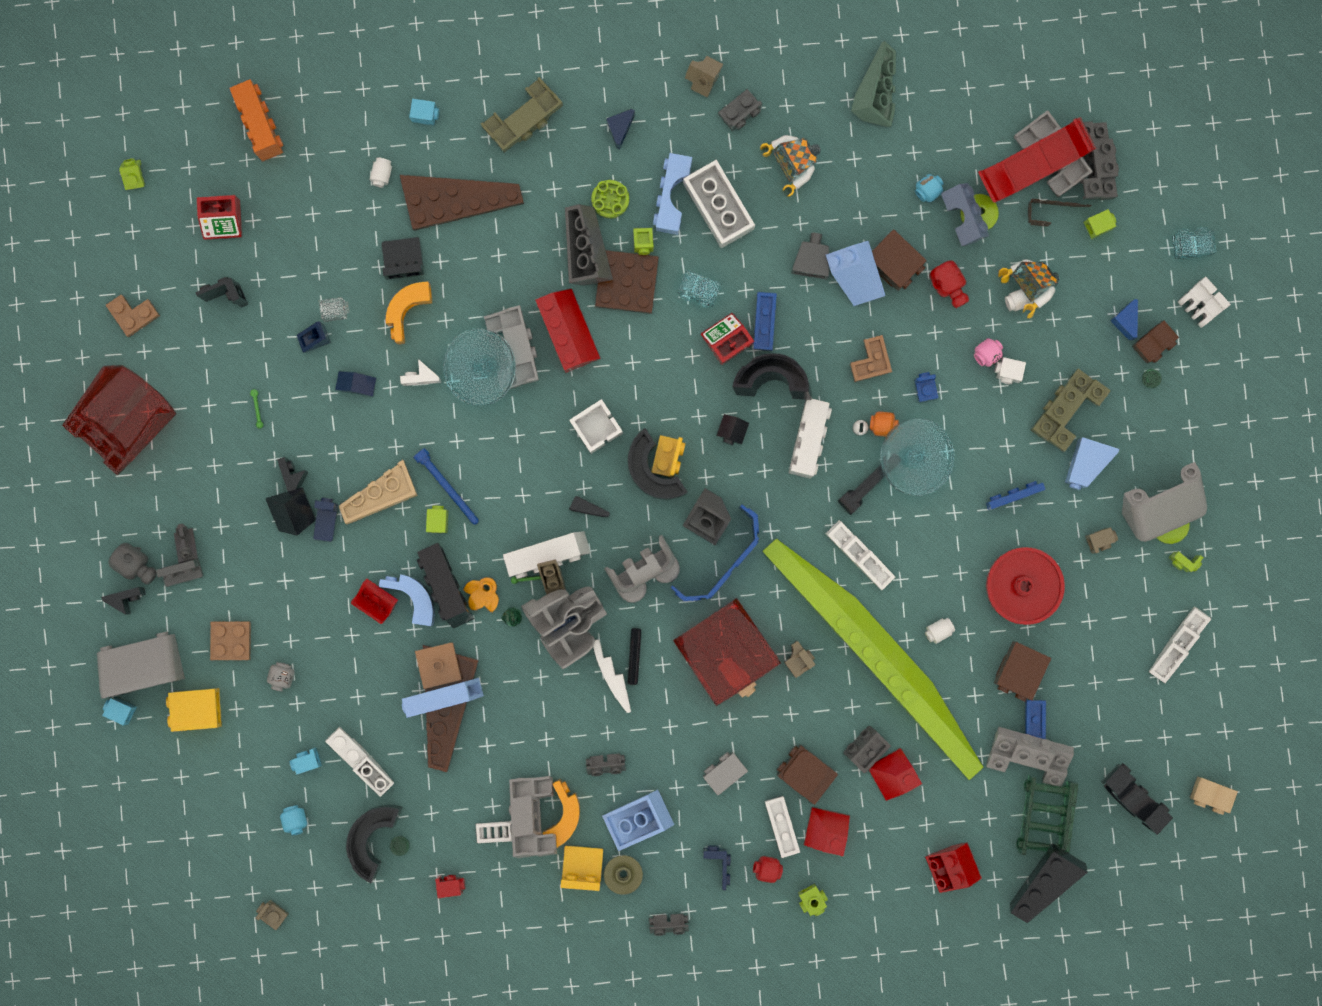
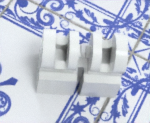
(1212, 304)

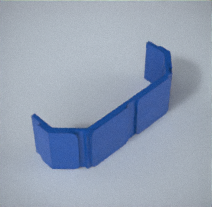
(755, 527)

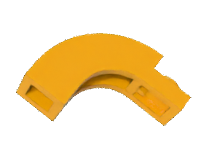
(402, 302)
(570, 817)

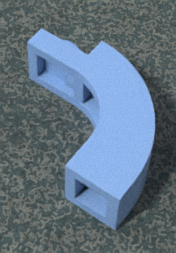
(422, 600)

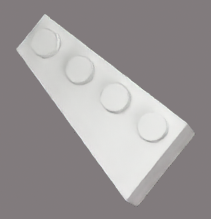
(809, 438)
(563, 548)

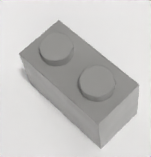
(724, 773)

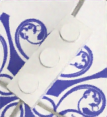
(782, 826)

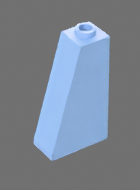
(442, 697)

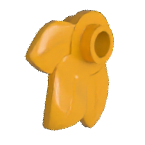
(480, 596)

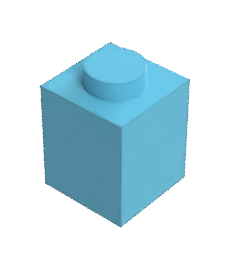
(424, 112)
(118, 710)

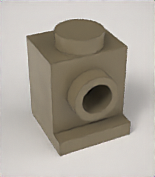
(1101, 539)

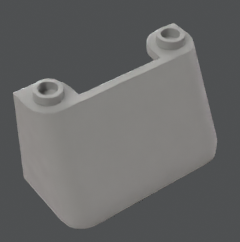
(1168, 509)
(139, 665)

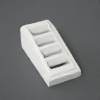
(505, 830)

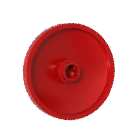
(1025, 586)

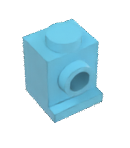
(305, 761)

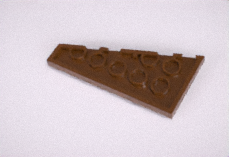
(445, 200)
(445, 723)

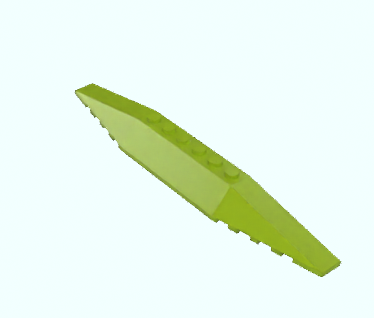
(879, 653)

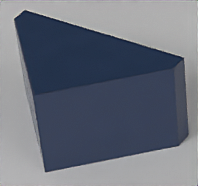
(619, 126)
(313, 337)
(355, 383)

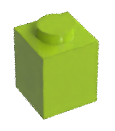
(1100, 223)
(437, 520)

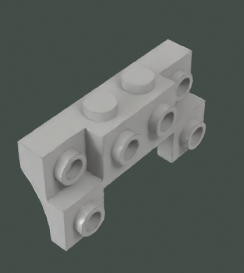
(1068, 175)
(515, 333)
(1031, 752)
(526, 817)

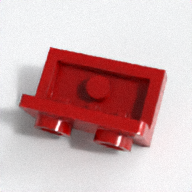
(374, 601)

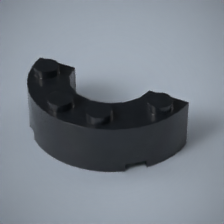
(772, 367)
(642, 476)
(1135, 799)
(359, 837)

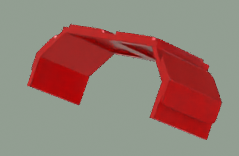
(1037, 161)

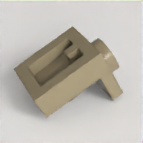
(271, 914)

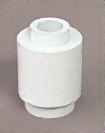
(380, 172)
(1016, 300)
(939, 630)

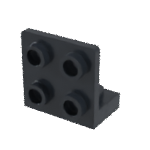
(402, 258)
(224, 286)

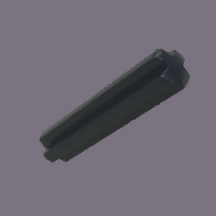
(634, 656)

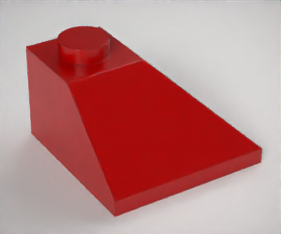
(894, 775)
(827, 831)

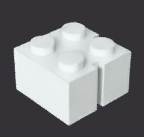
(595, 426)

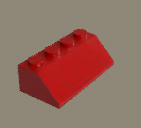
(567, 329)

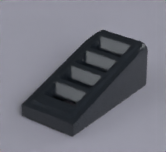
(583, 506)

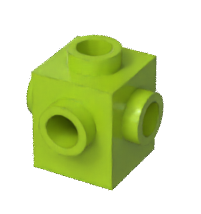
(809, 894)

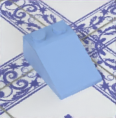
(856, 273)
(638, 820)

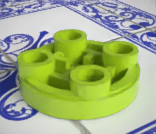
(610, 199)

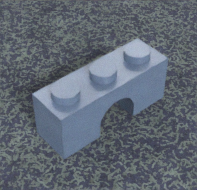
(973, 227)

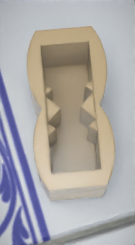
(1214, 795)

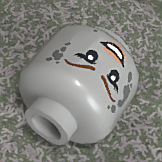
(280, 676)

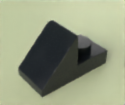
(291, 480)
(119, 600)

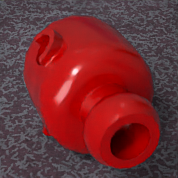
(949, 281)

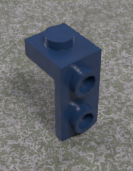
(325, 519)
(714, 852)

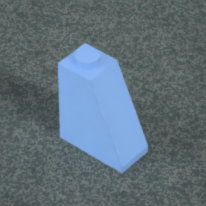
(1088, 462)

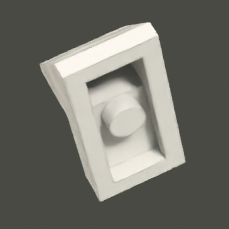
(425, 376)

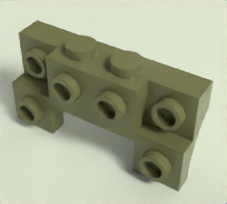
(526, 119)
(1067, 401)

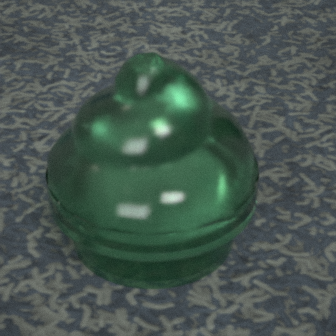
(512, 617)

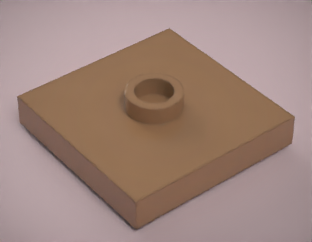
(438, 665)

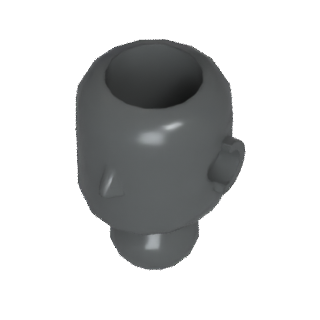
(131, 563)

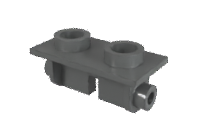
(185, 544)
(614, 764)
(661, 926)

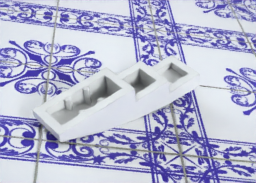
(860, 555)
(1179, 645)
(615, 682)

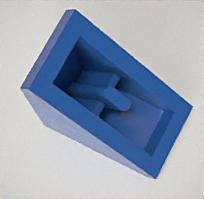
(1127, 320)

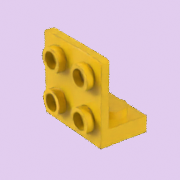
(667, 455)
(582, 868)

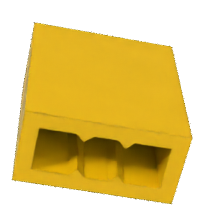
(194, 709)

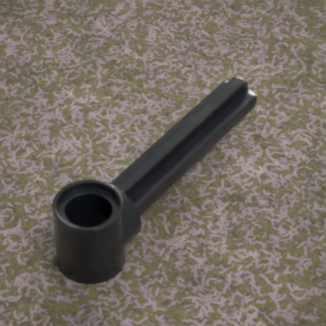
(853, 499)

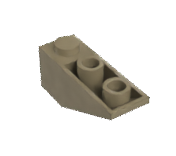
(551, 576)

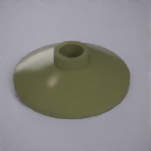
(620, 884)

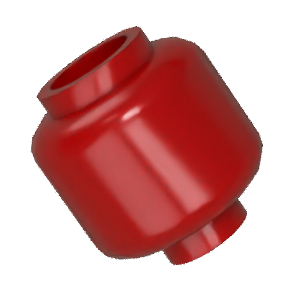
(767, 869)

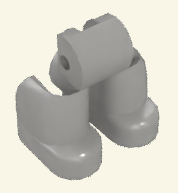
(632, 582)
(550, 612)

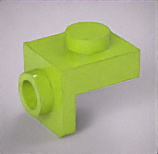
(131, 174)
(643, 241)
(1182, 562)

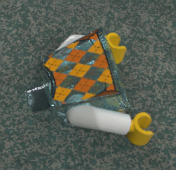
(795, 159)
(1035, 281)

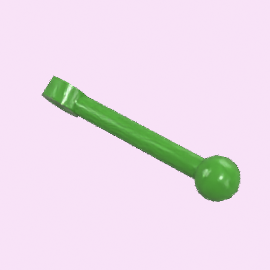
(254, 393)
(514, 580)

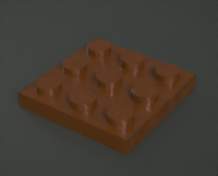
(631, 284)

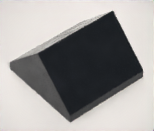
(291, 511)

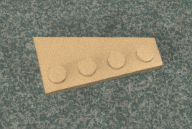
(383, 493)

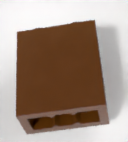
(897, 261)
(1021, 671)
(806, 774)

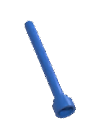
(424, 458)

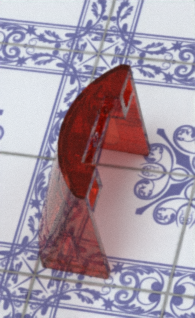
(119, 416)
(726, 652)

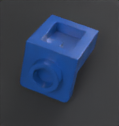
(926, 387)

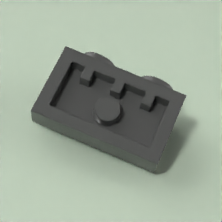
(740, 110)
(180, 572)
(866, 749)

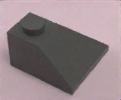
(708, 517)

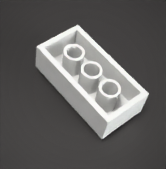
(718, 204)

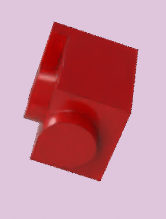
(449, 886)

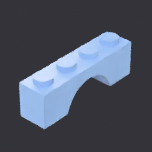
(669, 218)

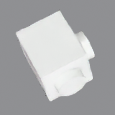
(1010, 370)

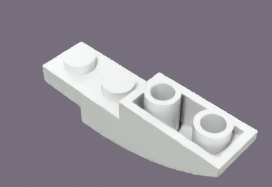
(360, 761)

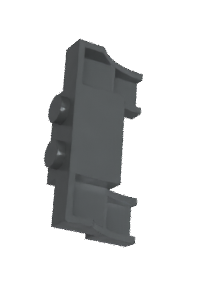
(1102, 162)

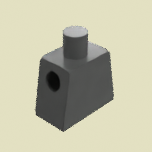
(812, 259)

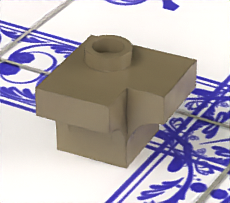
(703, 75)
(800, 660)

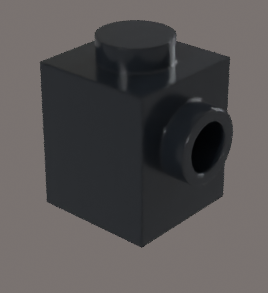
(732, 430)

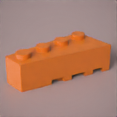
(255, 119)

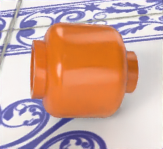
(883, 423)

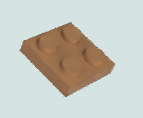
(230, 641)

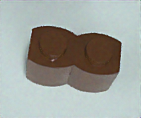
(1155, 342)

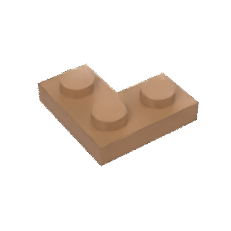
(132, 319)
(876, 363)

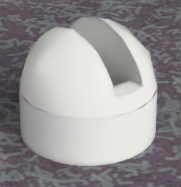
(856, 427)

